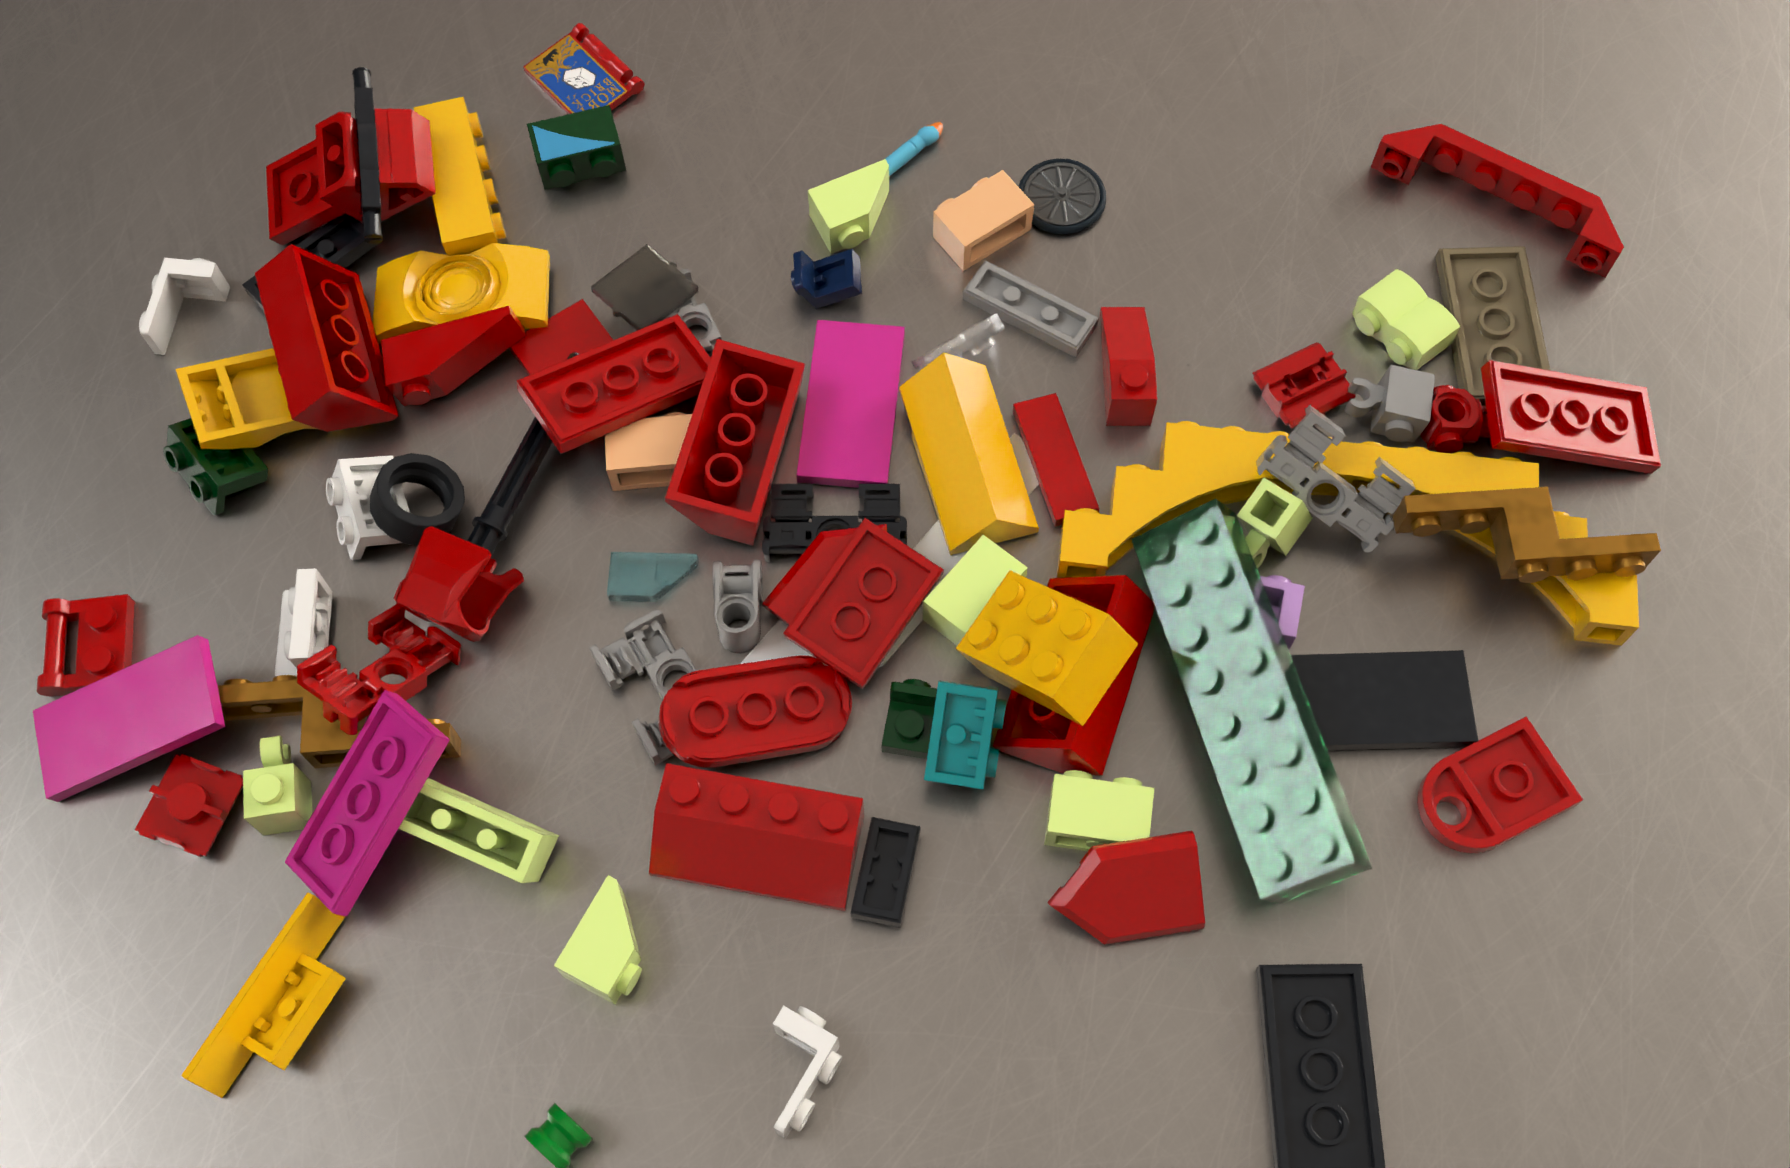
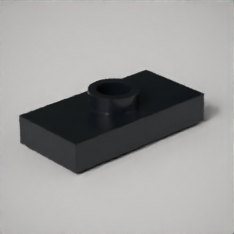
(885, 872)

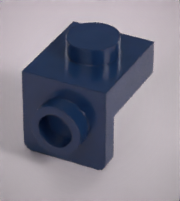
(827, 279)

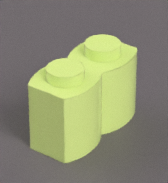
(1405, 320)

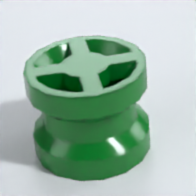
(558, 1137)

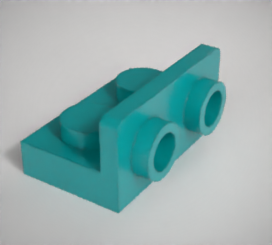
(963, 734)

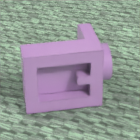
(1286, 603)

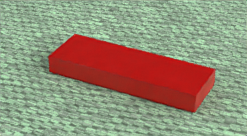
(1054, 456)

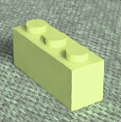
(479, 832)

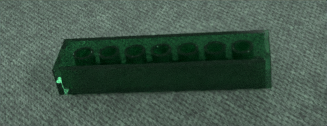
(1250, 705)

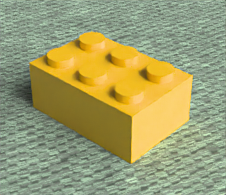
(1047, 646)

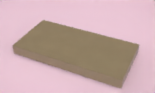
(1496, 311)

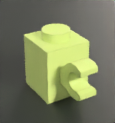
(1272, 520)
(279, 794)

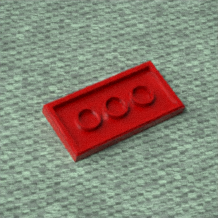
(616, 383)
(1569, 417)

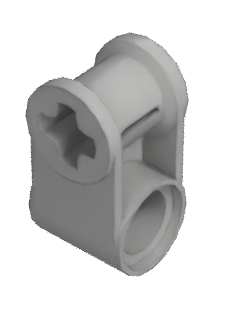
(738, 596)

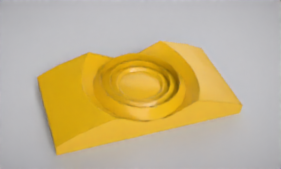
(441, 288)
(237, 401)

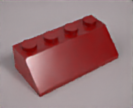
(324, 342)
(735, 440)
(1054, 740)
(755, 836)

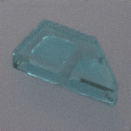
(647, 575)

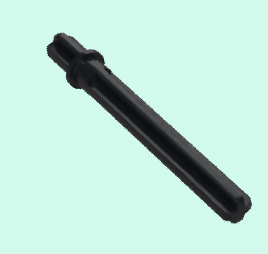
(514, 483)

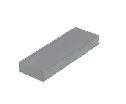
(1030, 308)

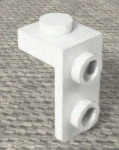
(177, 280)
(807, 1032)

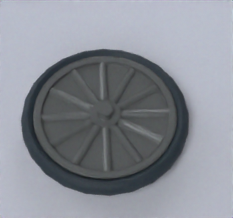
(1064, 195)

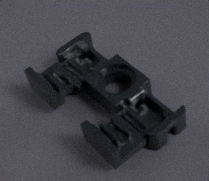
(794, 533)

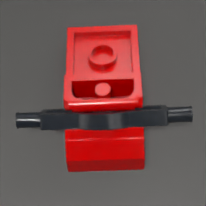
(354, 168)

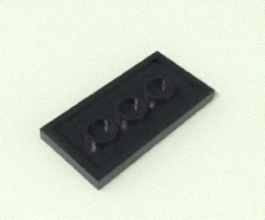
(1389, 699)
(1319, 1066)

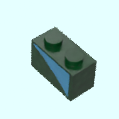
(576, 147)

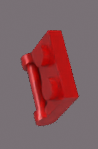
(102, 641)

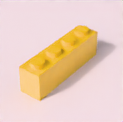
(461, 190)

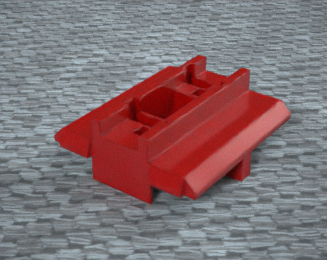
(1301, 381)
(190, 805)

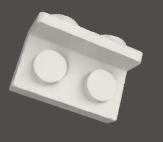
(350, 493)
(303, 621)

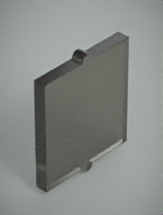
(644, 288)

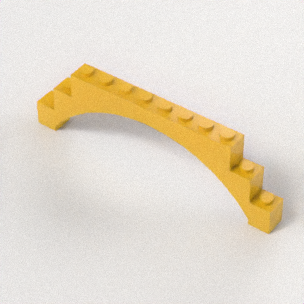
(1221, 464)

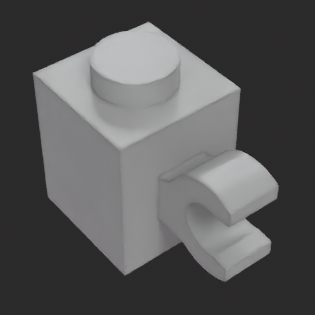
(1398, 402)

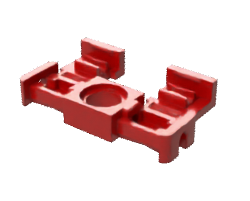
(409, 656)

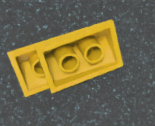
(966, 454)

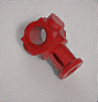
(1454, 420)

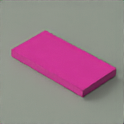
(851, 404)
(128, 718)
(366, 802)

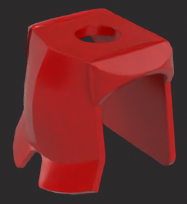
(452, 587)

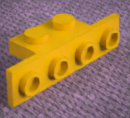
(275, 1003)

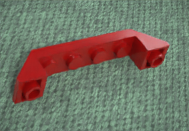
(1510, 179)

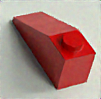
(443, 356)
(1128, 367)

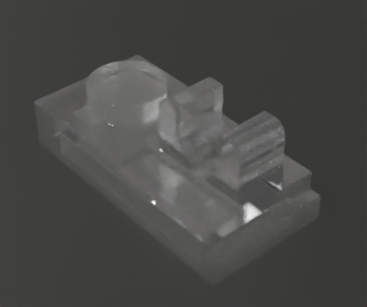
(974, 338)

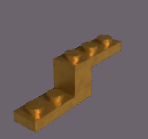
(1525, 534)
(321, 741)

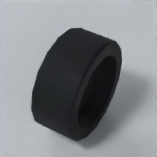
(423, 471)

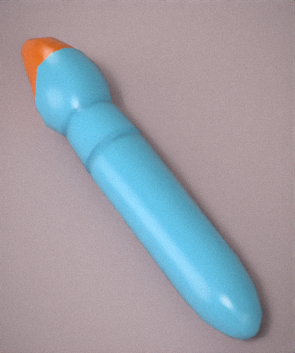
(924, 137)

